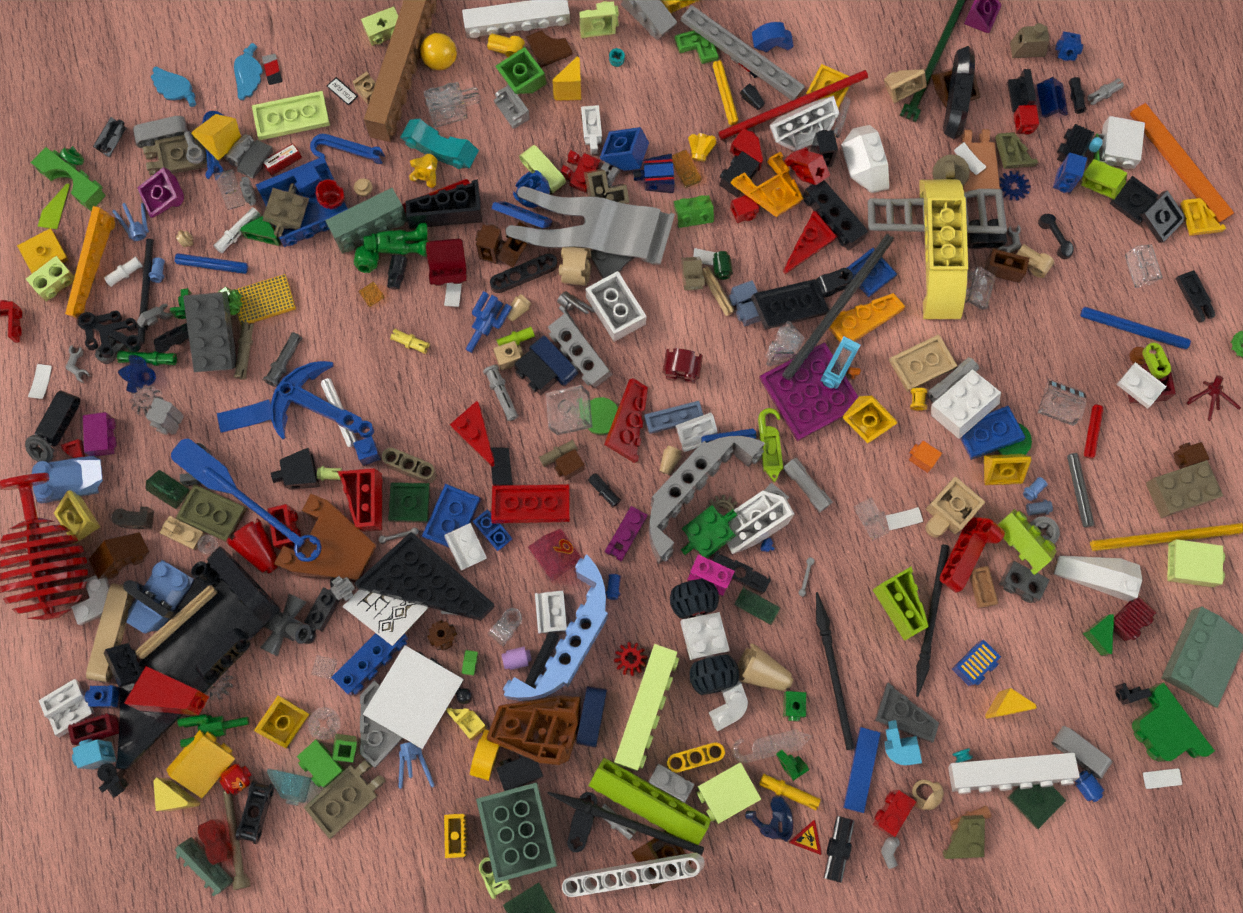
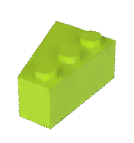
(902, 603)

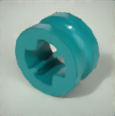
(619, 53)
(962, 755)

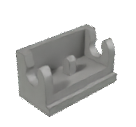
(511, 107)

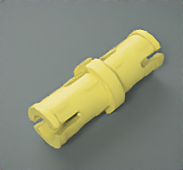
(410, 341)

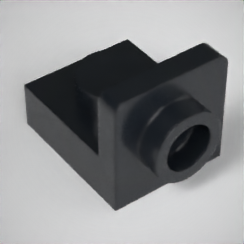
(1128, 696)

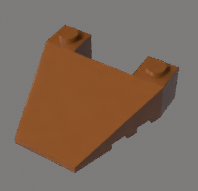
(343, 548)

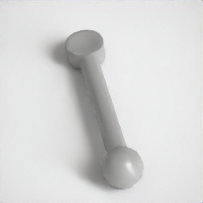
(382, 539)
(810, 561)

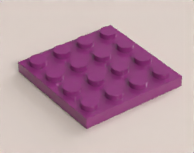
(805, 399)

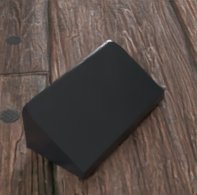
(501, 470)

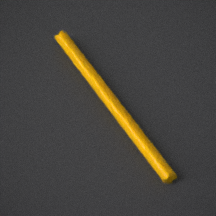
(1166, 537)

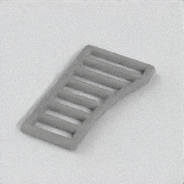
(910, 227)

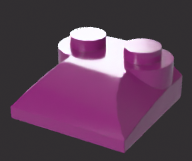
(161, 192)

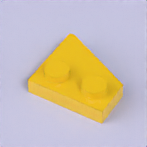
(1199, 218)

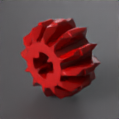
(635, 654)

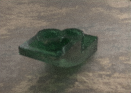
(757, 606)

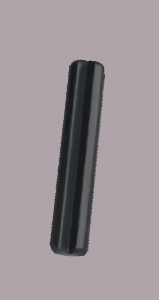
(542, 658)

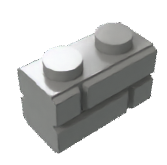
(164, 416)
(671, 783)

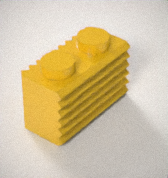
(455, 835)

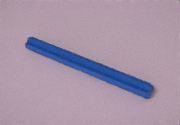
(1135, 328)

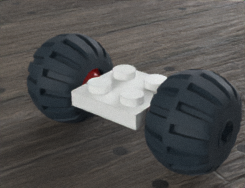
(704, 636)

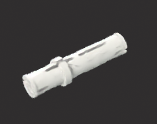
(231, 236)

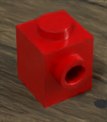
(744, 209)

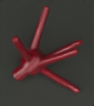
(1214, 390)

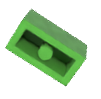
(319, 763)

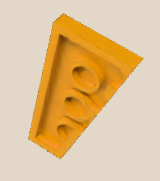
(865, 318)

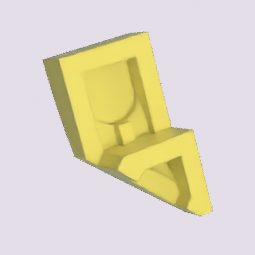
(467, 721)

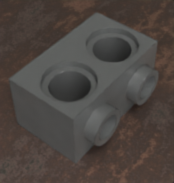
(1025, 578)

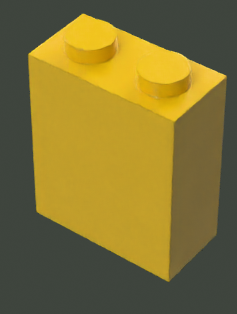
(201, 763)

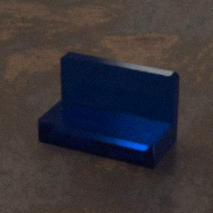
(1052, 97)

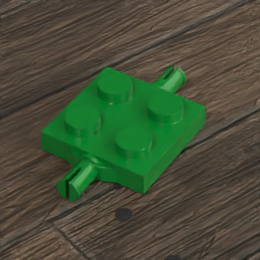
(708, 532)

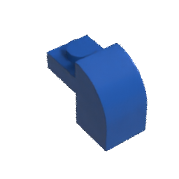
(772, 35)

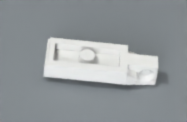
(591, 127)

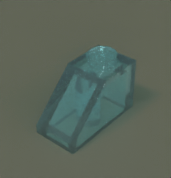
(290, 786)

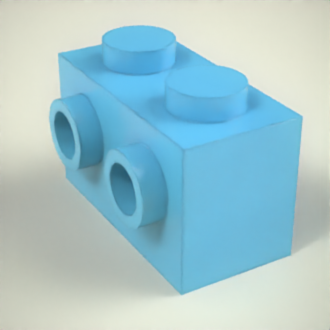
(93, 754)

